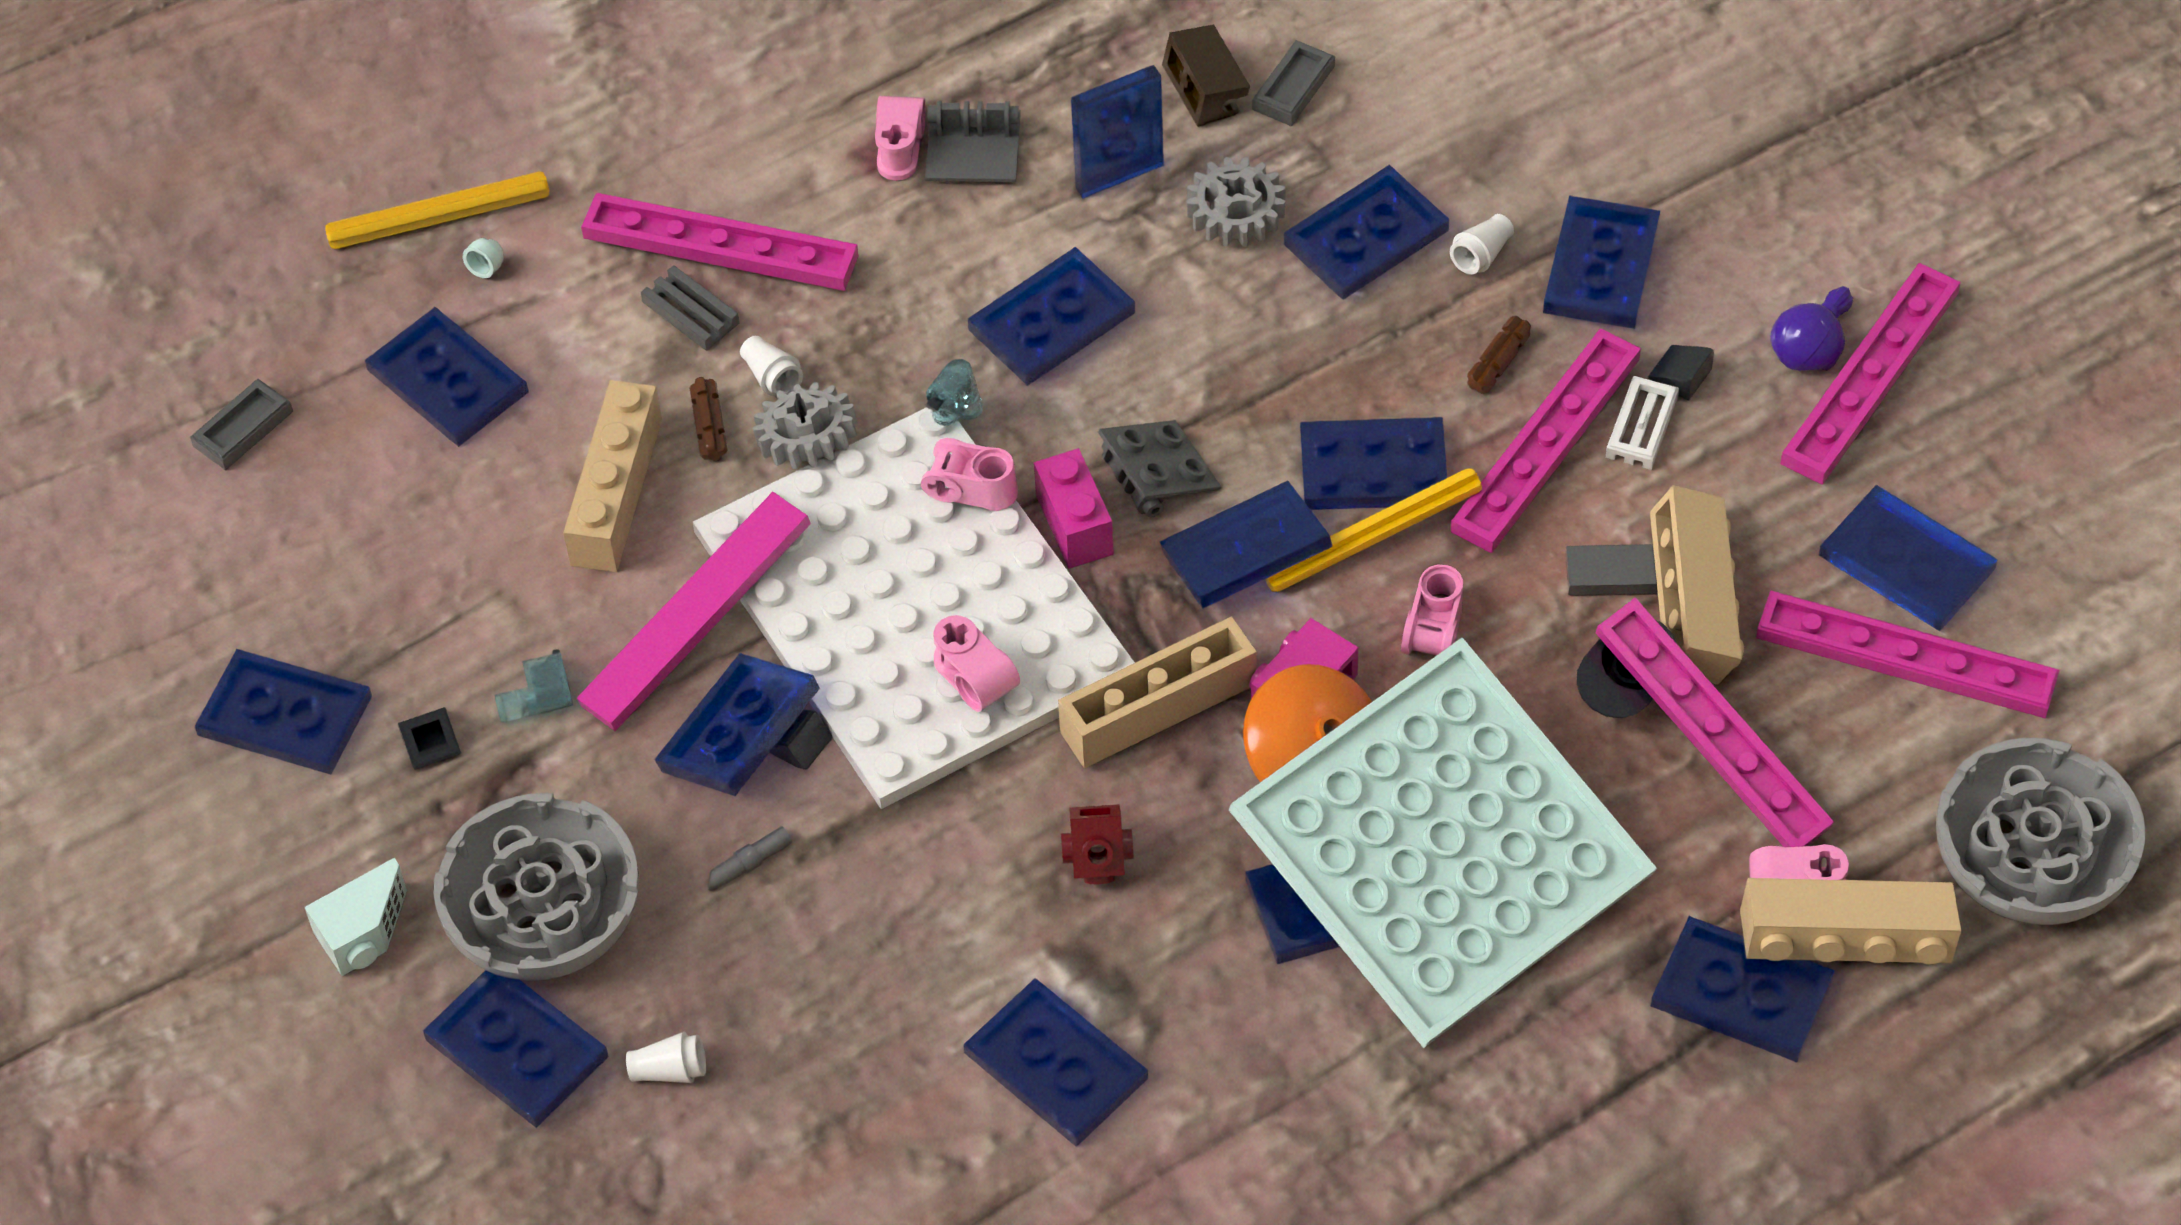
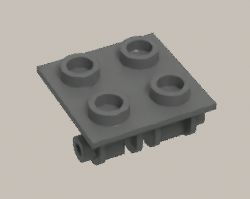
(973, 142)
(1155, 463)

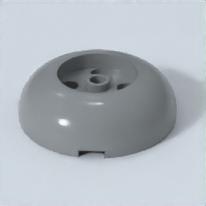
(2056, 807)
(519, 846)

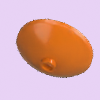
(1291, 713)

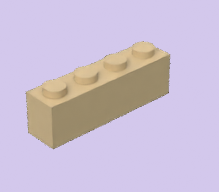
(613, 476)
(1697, 579)
(1157, 692)
(1850, 920)

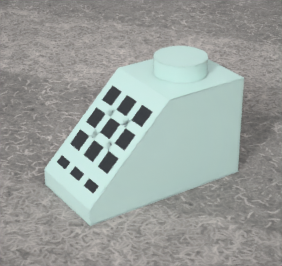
(359, 917)

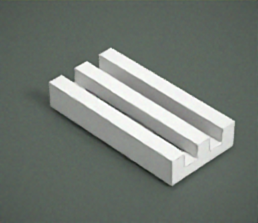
(1633, 450)

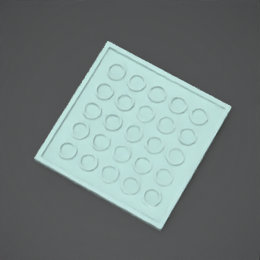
(1442, 841)

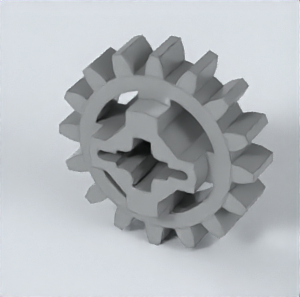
(1236, 201)
(805, 425)

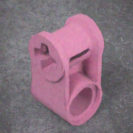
(899, 135)
(973, 474)
(1433, 620)
(972, 663)
(1799, 862)

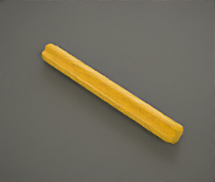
(437, 210)
(1381, 526)

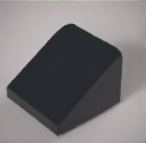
(1684, 368)
(429, 738)
(803, 740)

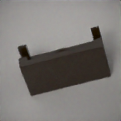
(1204, 73)

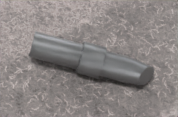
(748, 857)

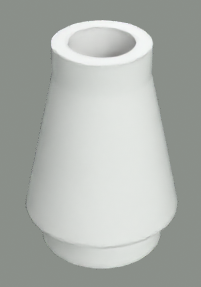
(1478, 246)
(771, 366)
(669, 1060)

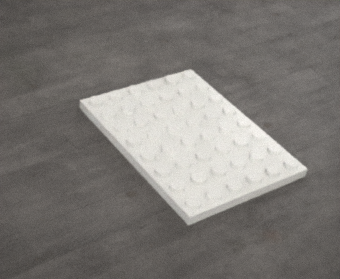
(876, 578)

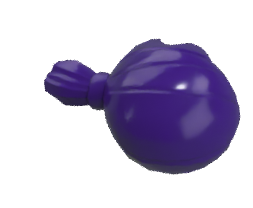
(1811, 334)

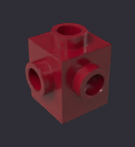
(1097, 827)

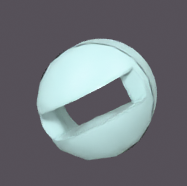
(483, 257)

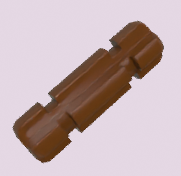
(1499, 354)
(708, 419)

